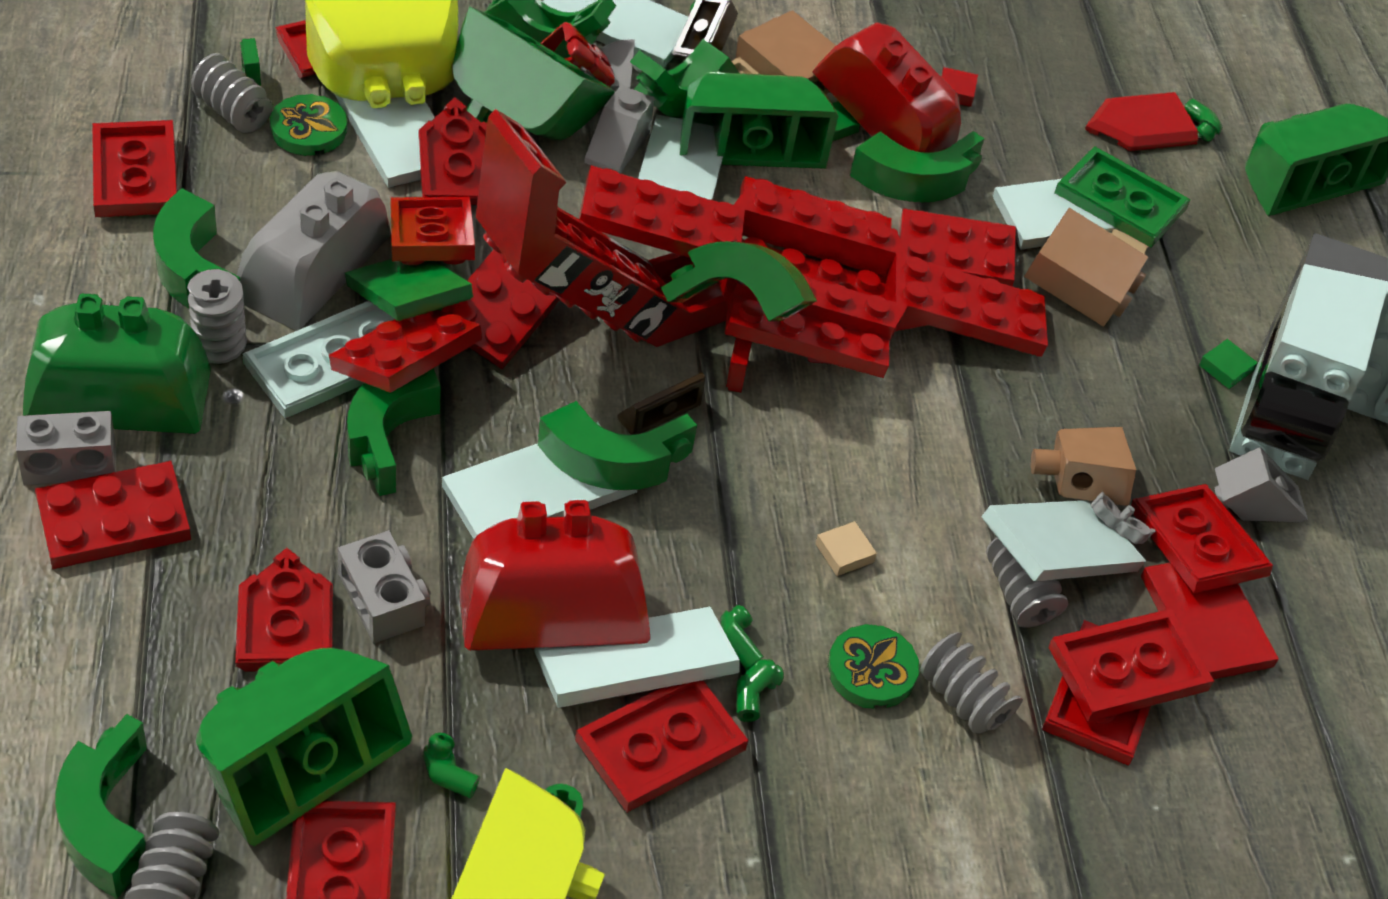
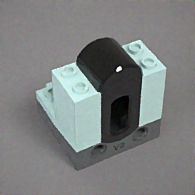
(1319, 358)

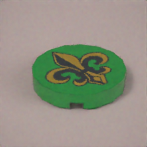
(308, 124)
(873, 666)

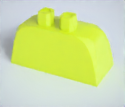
(382, 47)
(528, 848)

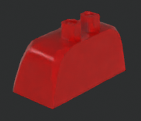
(892, 89)
(553, 583)

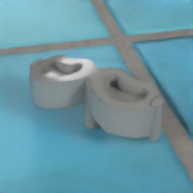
(1122, 523)

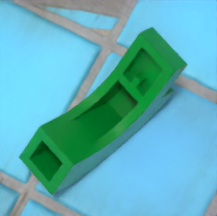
(540, 20)
(671, 86)
(913, 174)
(178, 235)
(768, 274)
(374, 416)
(610, 458)
(95, 840)

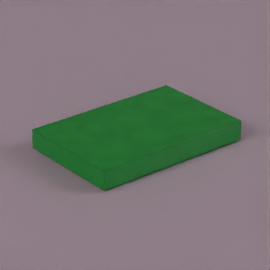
(1122, 196)
(408, 289)

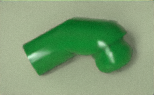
(1207, 119)
(748, 688)

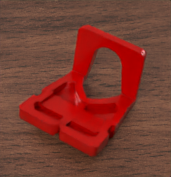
(581, 52)

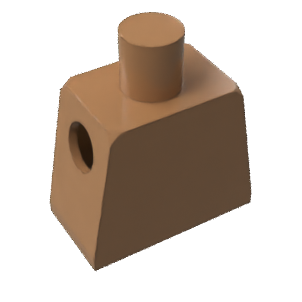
(1088, 463)

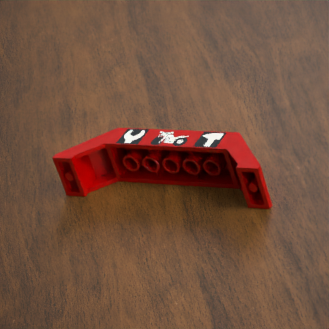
(572, 258)

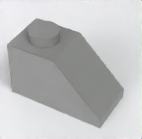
(620, 129)
(1259, 489)

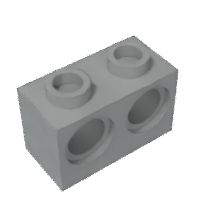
(65, 446)
(377, 574)

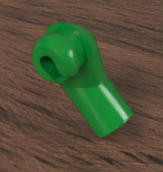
(733, 625)
(443, 768)

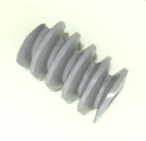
(231, 93)
(218, 314)
(1030, 601)
(966, 686)
(174, 857)

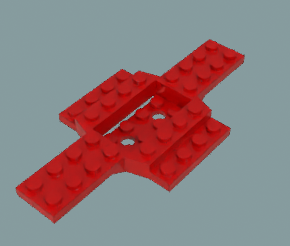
(853, 309)

